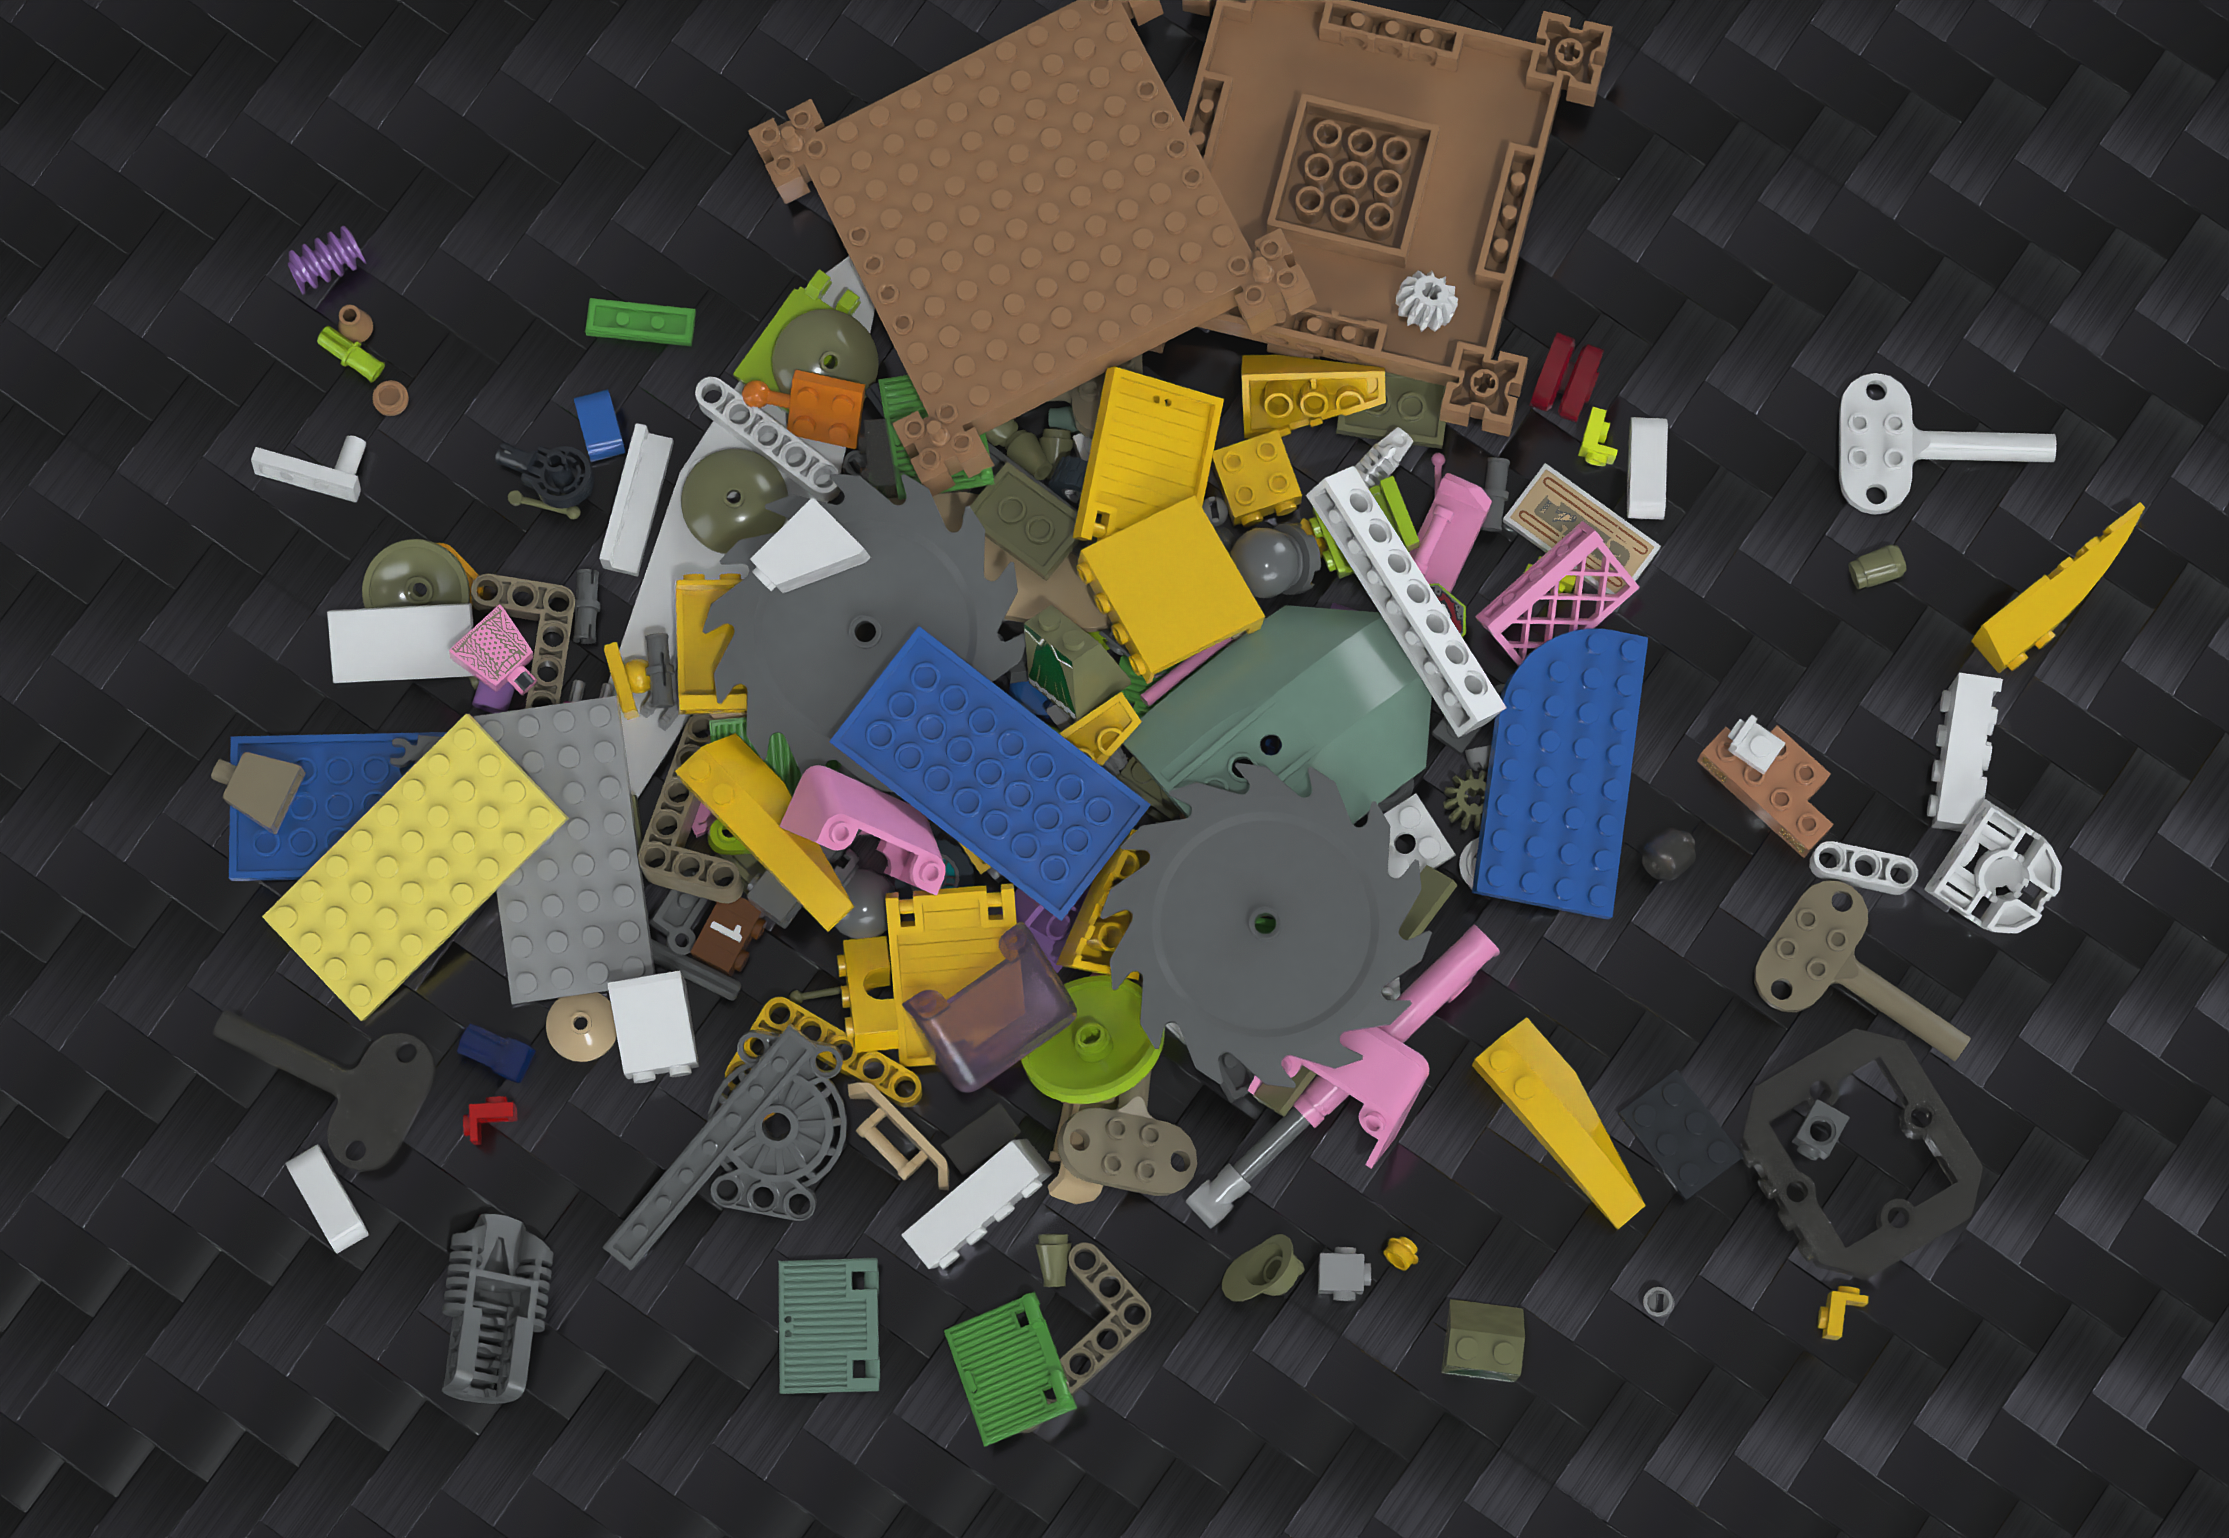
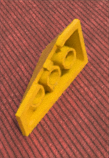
(1301, 392)

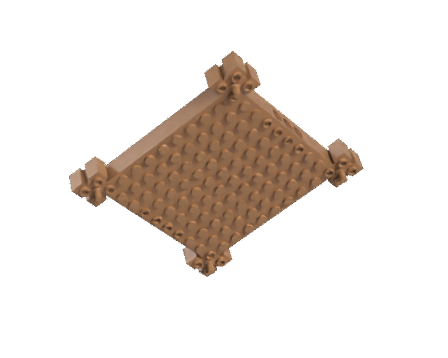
(1382, 157)
(1029, 223)

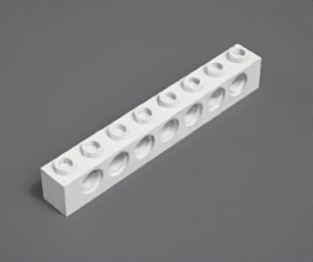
(1406, 601)

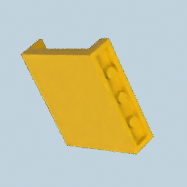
(1168, 588)
(699, 652)

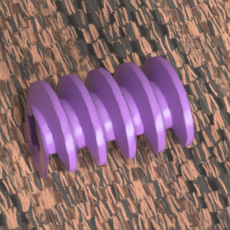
(324, 259)

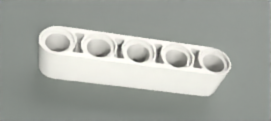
(759, 424)

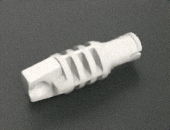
(1384, 457)

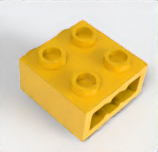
(1256, 479)

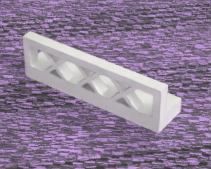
(636, 501)

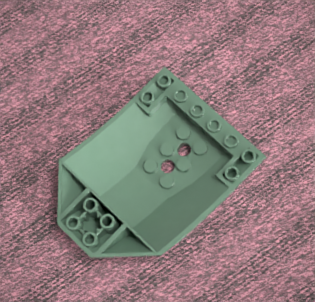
(1320, 683)

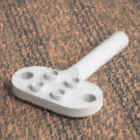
(1882, 444)

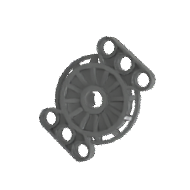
(783, 1160)

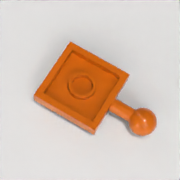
(818, 407)

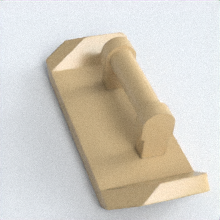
(882, 1144)
(1065, 1185)

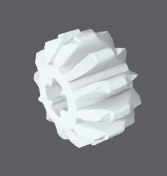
(1426, 301)

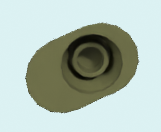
(1264, 1269)

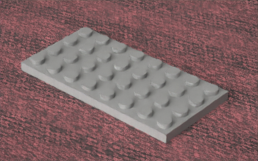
(579, 901)

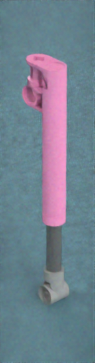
(1438, 984)

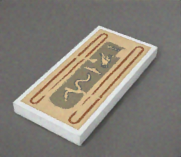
(1555, 506)

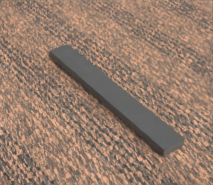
(710, 1146)

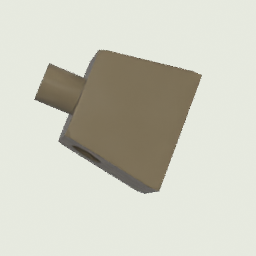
(260, 787)

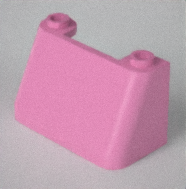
(833, 808)

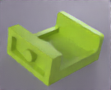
(1393, 506)

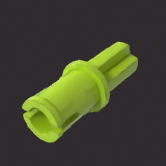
(350, 353)

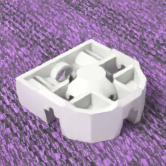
(1996, 869)

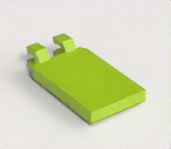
(758, 361)

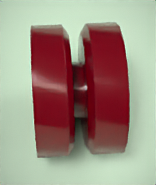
(1567, 377)

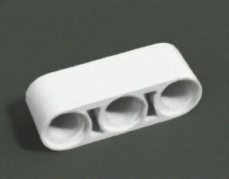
(1647, 468)
(1881, 865)
(327, 1198)

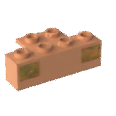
(1778, 795)

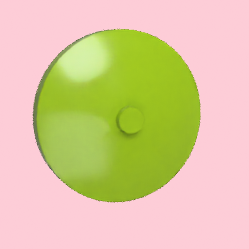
(1100, 1050)

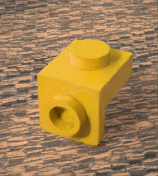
(1832, 1316)

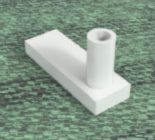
(335, 482)

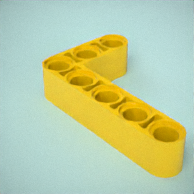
(852, 1067)

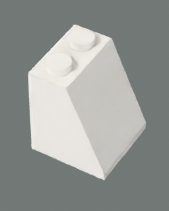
(807, 550)
(654, 1026)

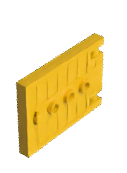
(1145, 452)
(943, 948)

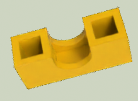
(872, 1020)

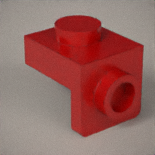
(494, 1110)

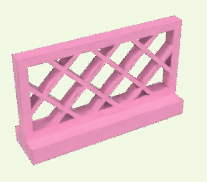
(1545, 576)

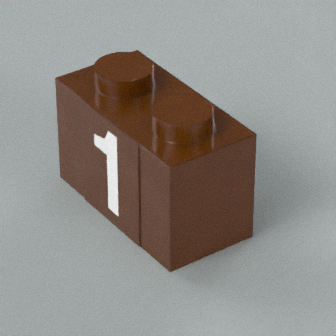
(728, 935)

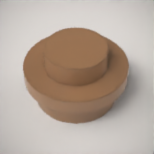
(390, 398)

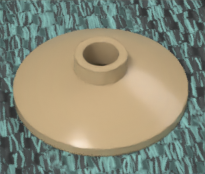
(586, 1043)

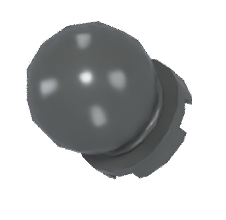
(1277, 560)
(867, 892)

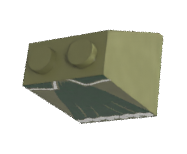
(1070, 664)
(1484, 1341)

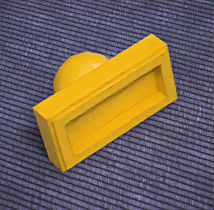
(627, 679)

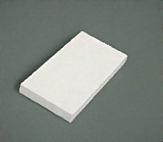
(397, 642)

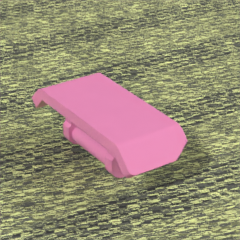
(1450, 530)

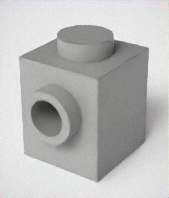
(1343, 1273)

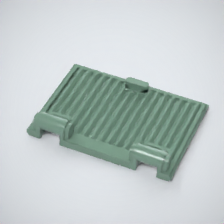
(828, 1326)

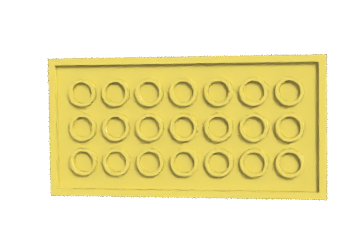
(415, 867)

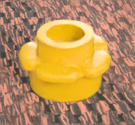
(1401, 1252)

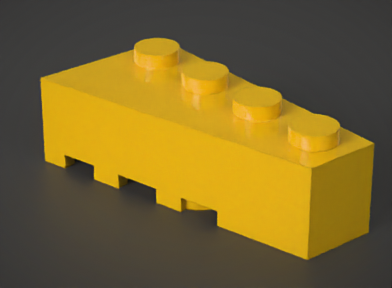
(1091, 937)

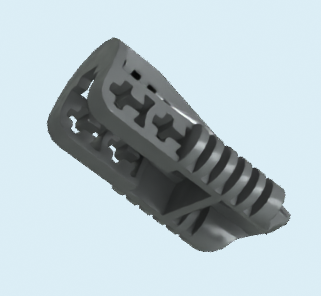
(494, 1308)

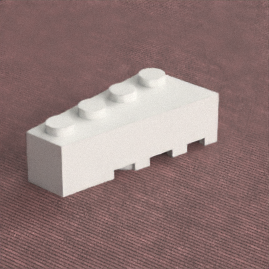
(1963, 750)
(977, 1202)

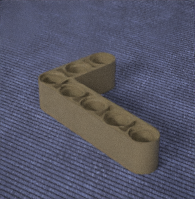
(539, 611)
(682, 816)
(1113, 1322)

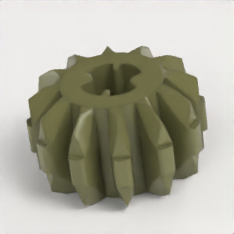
(1459, 798)

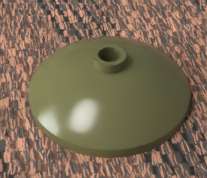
(824, 333)
(716, 520)
(399, 567)

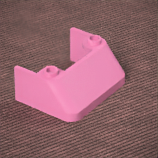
(1383, 1081)

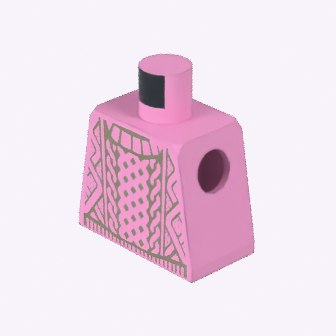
(496, 653)

